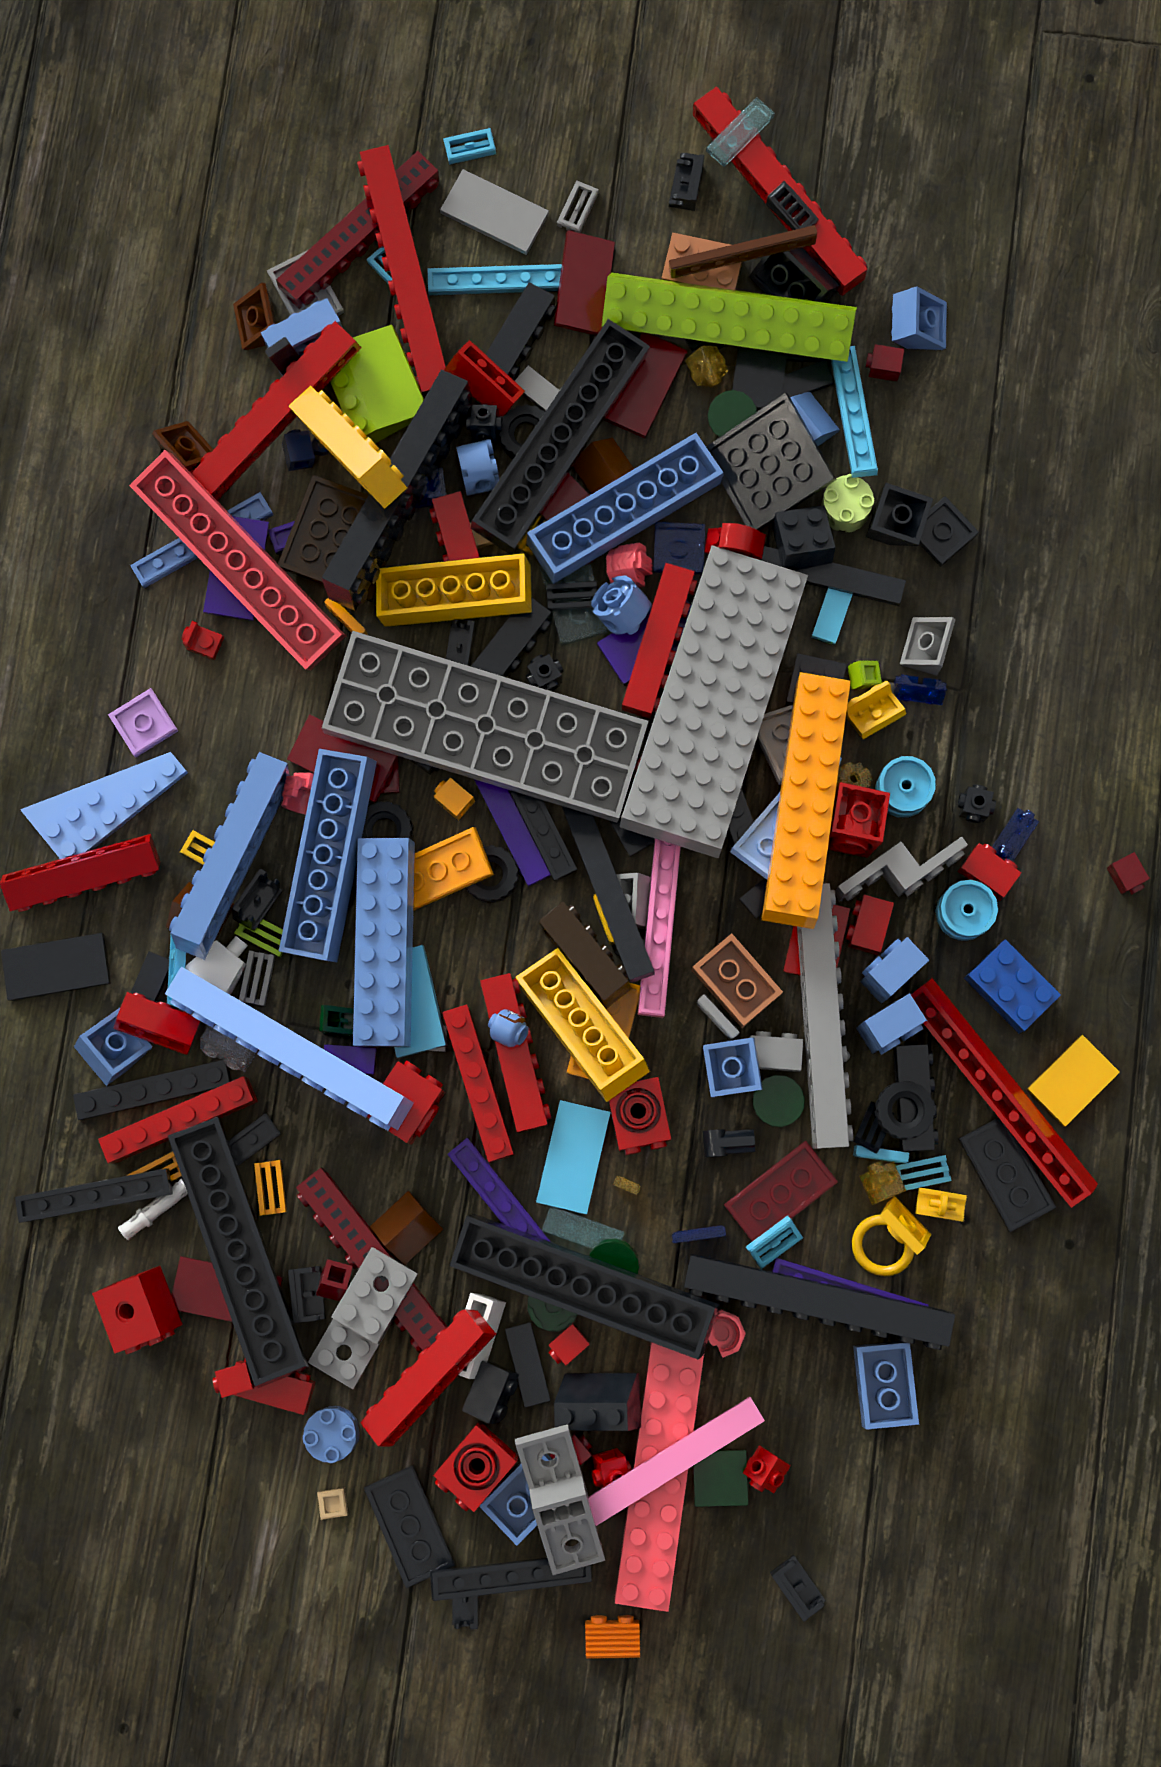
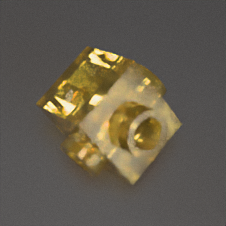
(707, 366)
(862, 775)
(882, 1182)

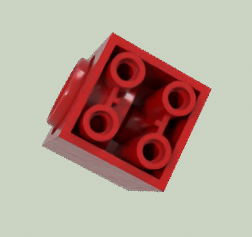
(858, 819)
(423, 1092)
(641, 1132)
(137, 1311)
(463, 1479)

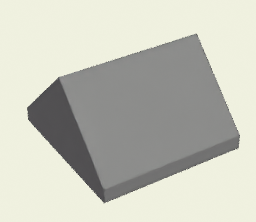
(927, 643)

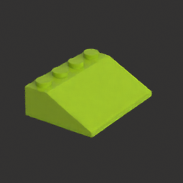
(378, 385)

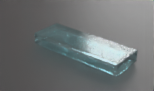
(740, 132)
(578, 1228)

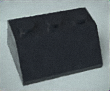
(794, 276)
(599, 1402)

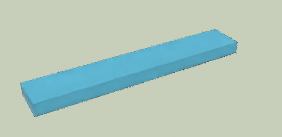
(492, 279)
(854, 416)

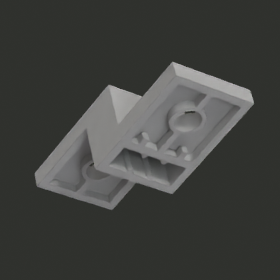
(900, 870)
(362, 1317)
(560, 1499)

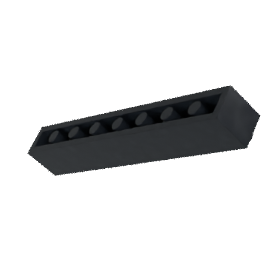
(508, 647)

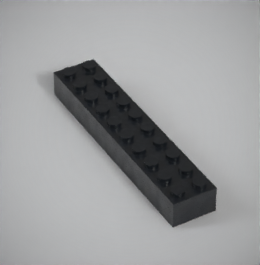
(559, 437)
(417, 458)
(238, 1252)
(585, 1285)
(819, 1300)

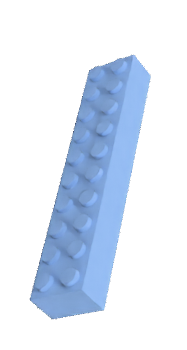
(293, 1051)

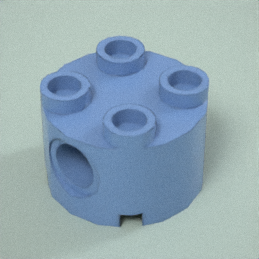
(478, 467)
(621, 605)
(331, 1434)

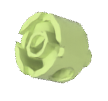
(848, 503)

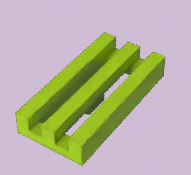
(239, 932)

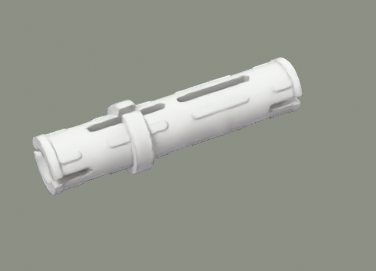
(150, 1212)

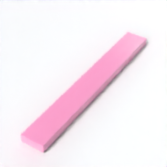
(659, 927)
(674, 1460)

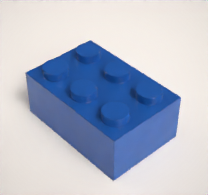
(1012, 986)

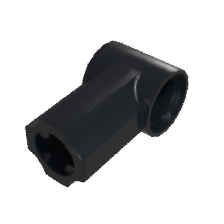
(724, 1142)

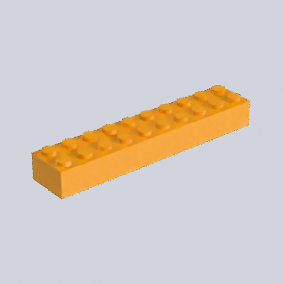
(806, 801)

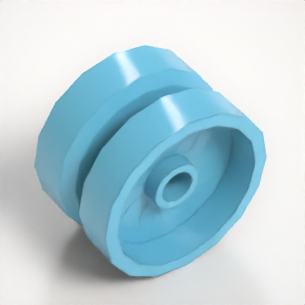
(916, 776)
(977, 899)

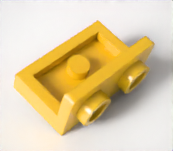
(874, 710)

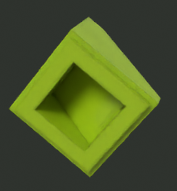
(864, 674)

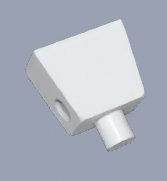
(221, 965)

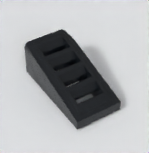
(790, 197)

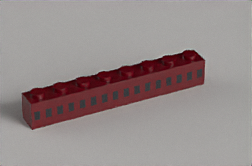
(352, 236)
(357, 1238)

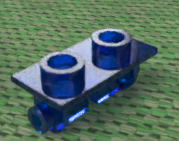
(930, 691)
(1015, 834)

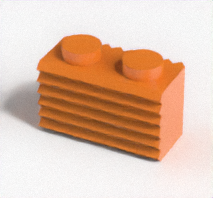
(612, 1637)

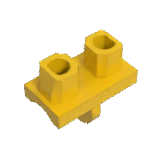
(940, 1204)

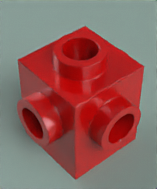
(609, 1467)
(765, 1470)

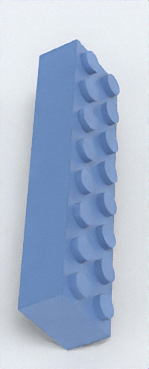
(624, 508)
(327, 855)
(230, 856)
(384, 942)

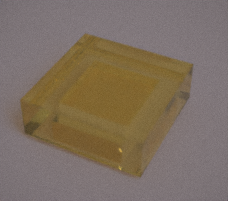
(627, 1185)

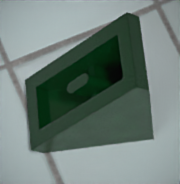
(336, 1020)

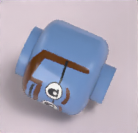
(508, 1028)

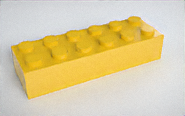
(349, 445)
(454, 590)
(582, 1024)

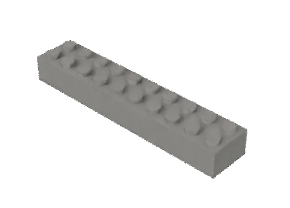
(824, 1028)

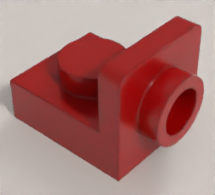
(202, 640)

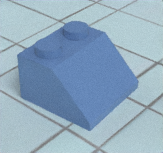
(919, 320)
(815, 417)
(110, 1050)
(732, 1067)

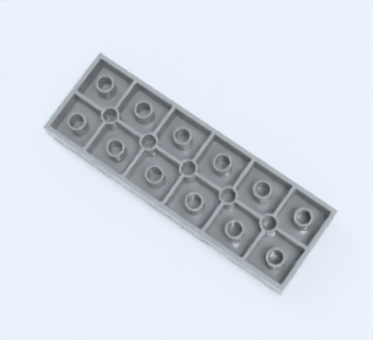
(713, 702)
(484, 726)

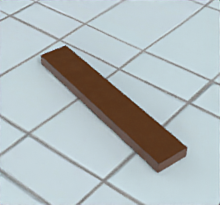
(743, 251)

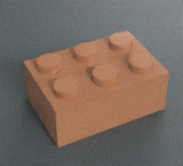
(684, 245)
(736, 980)

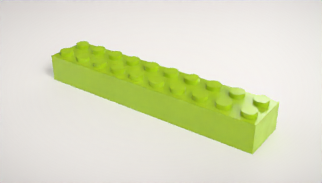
(729, 316)

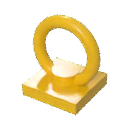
(902, 1227)

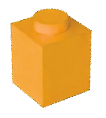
(453, 798)

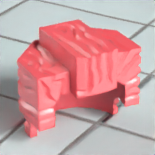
(629, 561)
(297, 792)
(727, 1333)

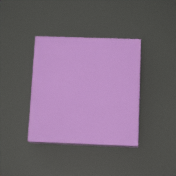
(143, 722)

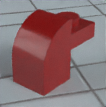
(737, 539)

